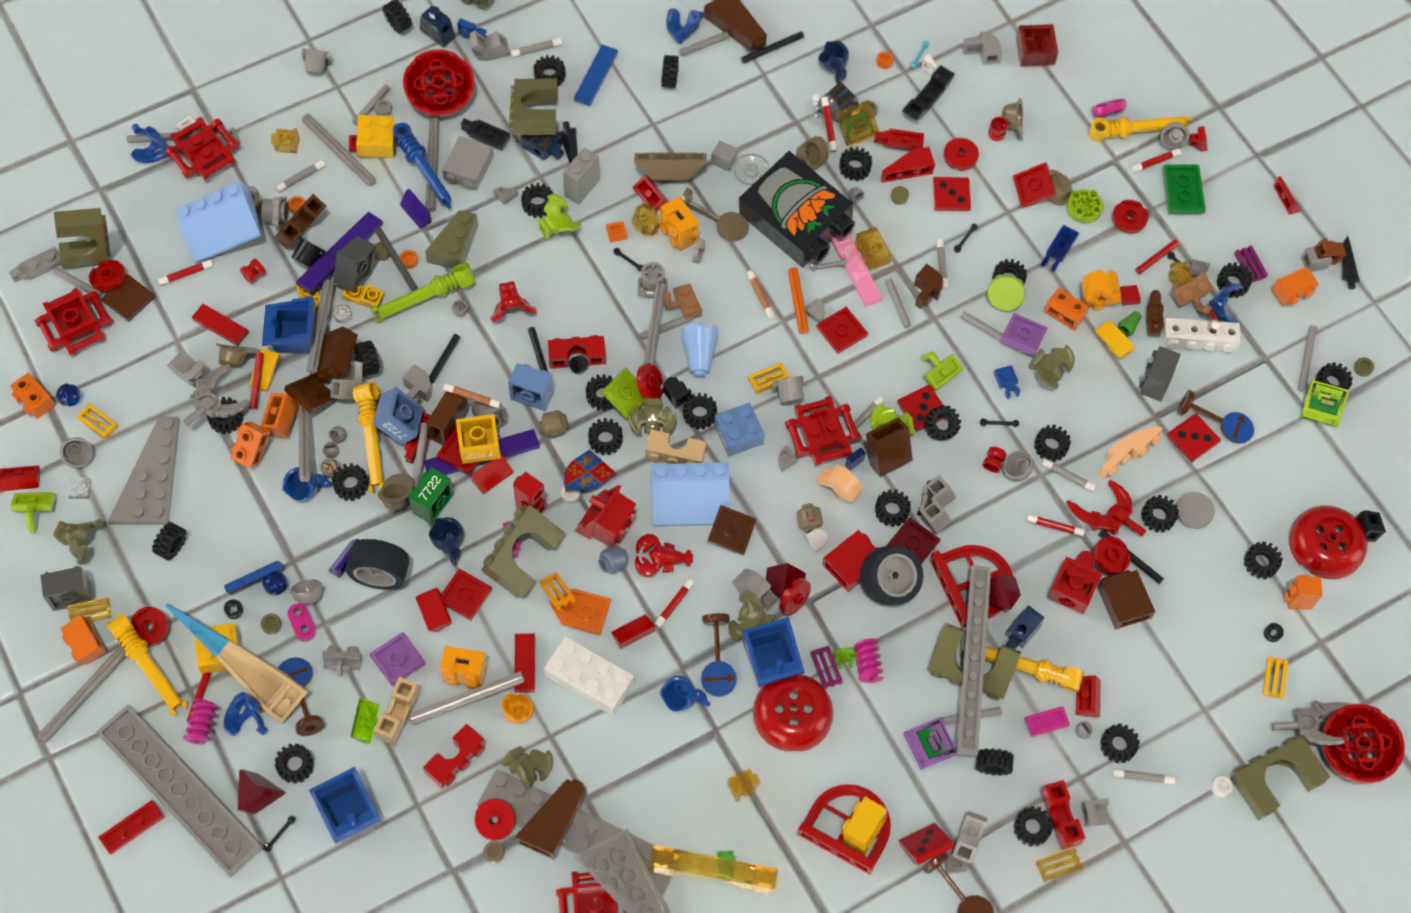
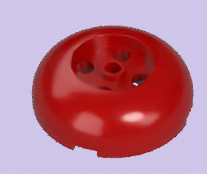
(436, 65)
(1320, 551)
(776, 726)
(1385, 743)

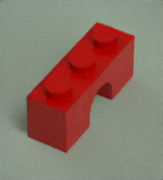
(591, 347)
(529, 491)
(444, 770)
(1058, 807)

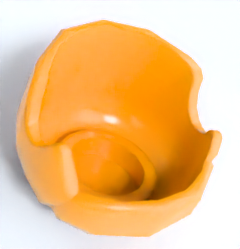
(517, 708)

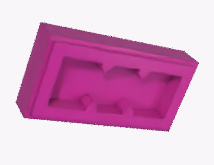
(1047, 721)

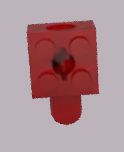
(1076, 582)

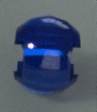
(68, 394)
(275, 583)

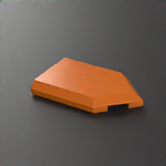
(586, 613)

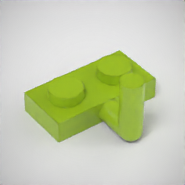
(943, 370)
(32, 502)

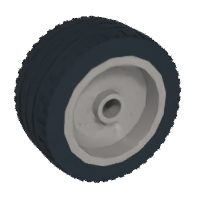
(377, 564)
(891, 575)

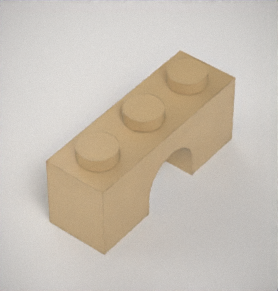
(660, 450)
(402, 701)

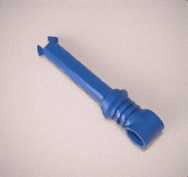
(416, 154)

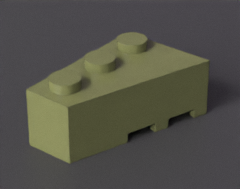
(454, 241)

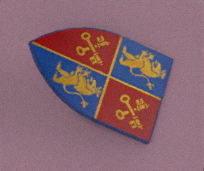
(587, 472)

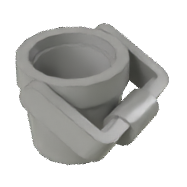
(315, 59)

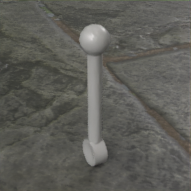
(813, 267)

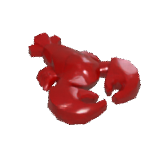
(660, 555)

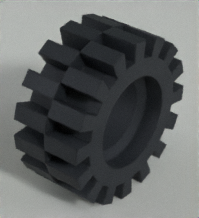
(397, 16)
(550, 63)
(670, 71)
(855, 172)
(530, 193)
(1010, 267)
(1239, 272)
(367, 354)
(1336, 371)
(592, 398)
(950, 415)
(699, 421)
(228, 424)
(605, 426)
(1061, 437)
(346, 472)
(1167, 506)
(890, 518)
(169, 541)
(1270, 553)
(1111, 751)
(285, 755)
(994, 761)
(1024, 834)

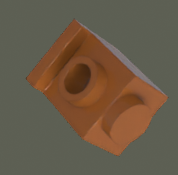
(1330, 249)

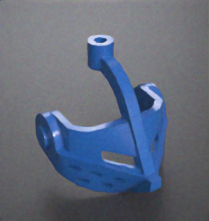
(675, 27)
(148, 154)
(1221, 299)
(234, 720)

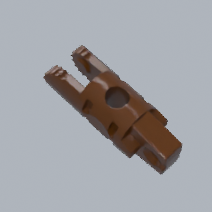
(1155, 314)

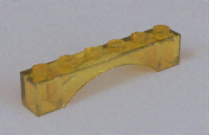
(685, 863)

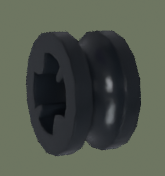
(574, 366)
(233, 602)
(1271, 627)

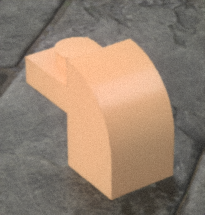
(841, 481)

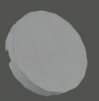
(1195, 510)

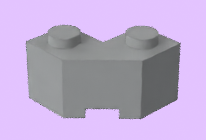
(936, 496)

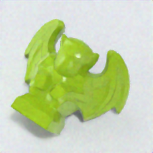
(555, 220)
(883, 415)

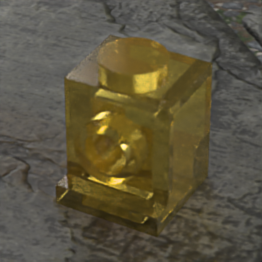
(285, 140)
(1179, 273)
(743, 784)

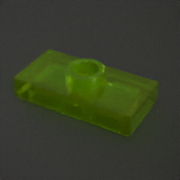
(364, 721)

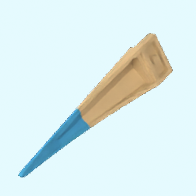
(267, 684)

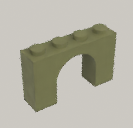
(533, 121)
(82, 223)
(500, 563)
(945, 663)
(1294, 755)

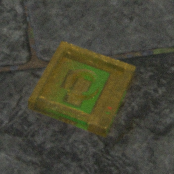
(857, 122)

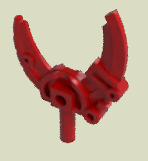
(1116, 515)

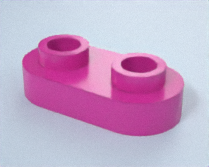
(1114, 106)
(300, 621)

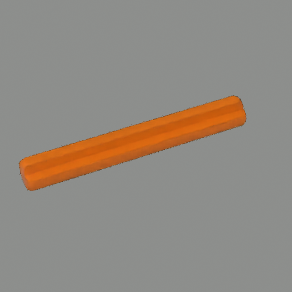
(798, 300)

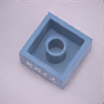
(531, 386)
(398, 415)
(739, 429)

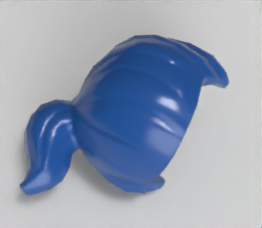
(302, 490)
(680, 694)

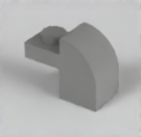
(986, 45)
(489, 47)
(187, 368)
(418, 383)
(344, 388)
(753, 582)
(969, 837)

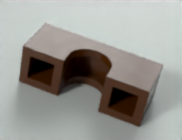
(300, 221)

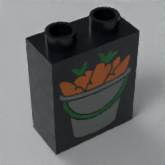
(797, 210)

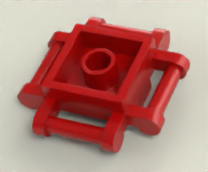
(202, 149)
(73, 320)
(822, 431)
(586, 897)

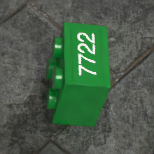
(431, 495)

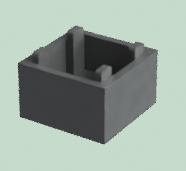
(354, 263)
(1159, 373)
(66, 588)

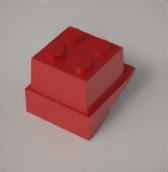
(608, 517)

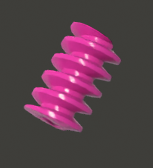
(867, 661)
(200, 721)

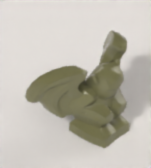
(1049, 365)
(651, 416)
(75, 535)
(750, 615)
(526, 764)

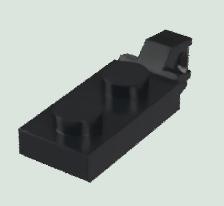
(486, 133)

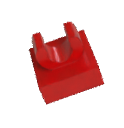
(1199, 139)

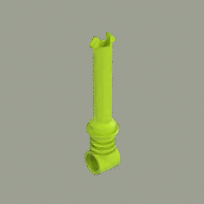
(461, 276)

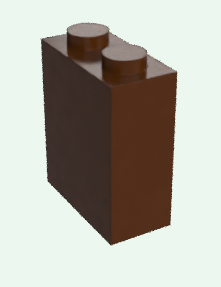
(336, 354)
(443, 419)
(889, 446)
(1126, 599)

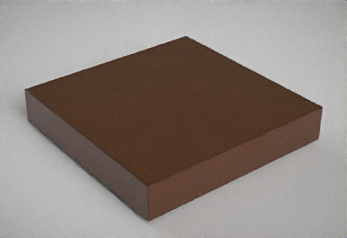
(128, 298)
(310, 393)
(731, 530)

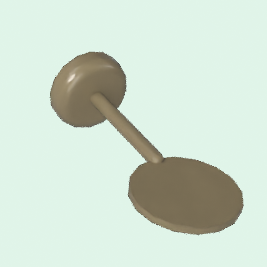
(729, 225)

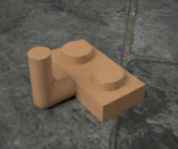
(1192, 290)
(685, 300)

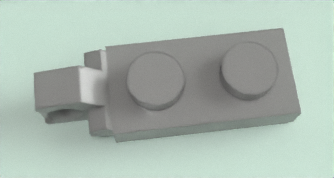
(36, 265)

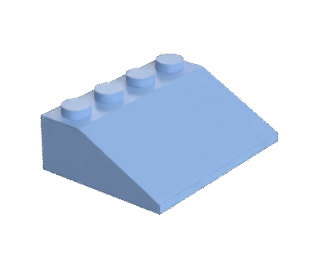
(219, 221)
(688, 493)

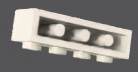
(1200, 335)

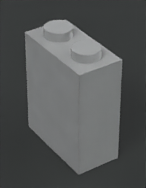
(467, 163)
(581, 176)

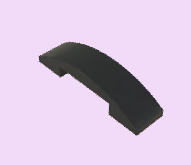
(929, 94)

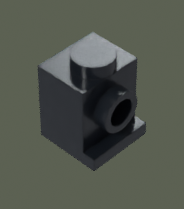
(676, 391)
(1372, 524)

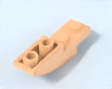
(1129, 447)

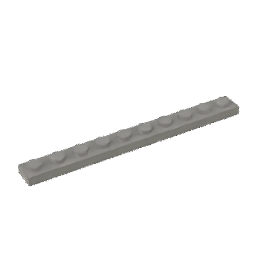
(974, 661)

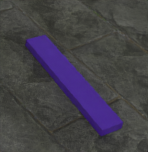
(326, 264)
(508, 447)

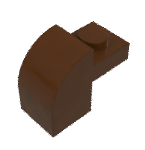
(930, 283)

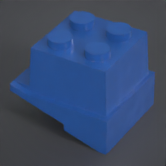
(290, 325)
(773, 651)
(344, 805)

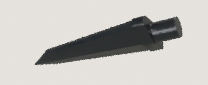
(569, 141)
(1349, 267)

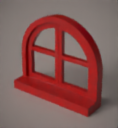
(952, 591)
(837, 846)

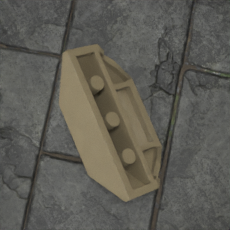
(670, 165)

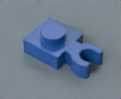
(466, 27)
(1007, 379)

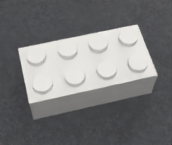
(589, 676)

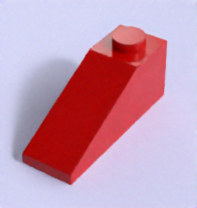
(913, 164)

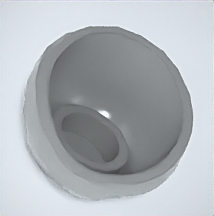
(1174, 135)
(76, 452)
(1018, 465)
(306, 591)

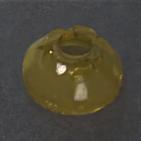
(645, 219)

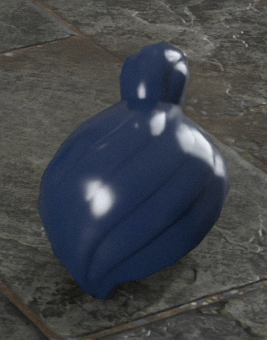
(835, 58)
(446, 536)

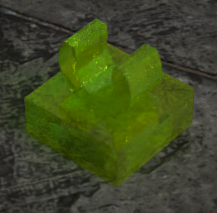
(843, 654)

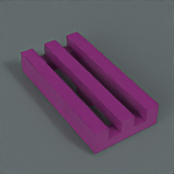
(1253, 262)
(832, 683)

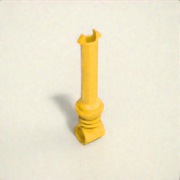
(1124, 127)
(366, 397)
(137, 650)
(1069, 677)

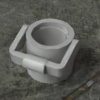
(275, 211)
(651, 275)
(789, 388)
(481, 409)

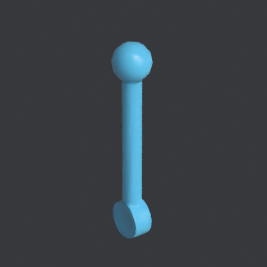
(925, 44)

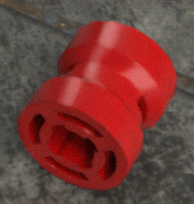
(997, 128)
(252, 270)
(994, 458)

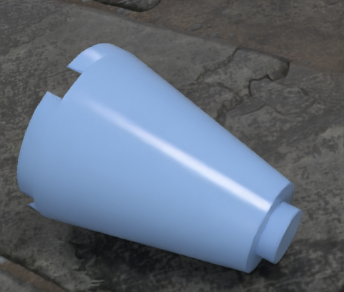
(699, 347)

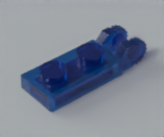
(1060, 246)

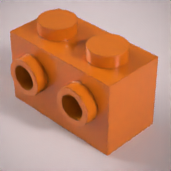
(1295, 286)
(1066, 309)
(32, 395)
(279, 414)
(250, 444)
(1303, 592)
(83, 640)

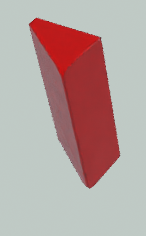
(650, 193)
(1286, 196)
(491, 474)
(19, 478)
(433, 610)
(633, 631)
(1089, 697)

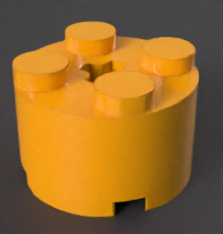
(1101, 289)

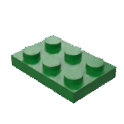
(1183, 189)

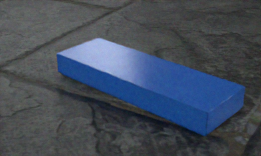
(252, 576)

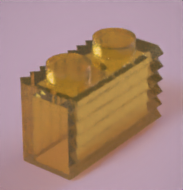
(873, 249)

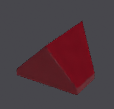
(782, 576)
(1003, 591)
(255, 792)

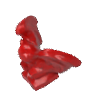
(510, 299)

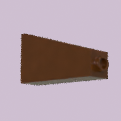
(737, 21)
(550, 824)

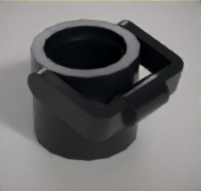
(307, 252)

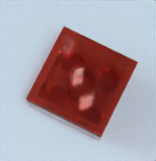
(1036, 45)

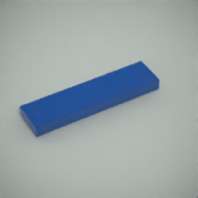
(595, 75)

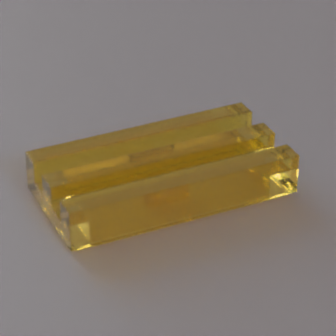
(89, 604)
(1075, 859)

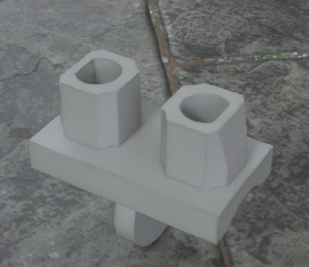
(341, 661)

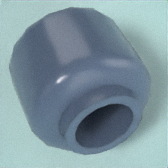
(613, 559)

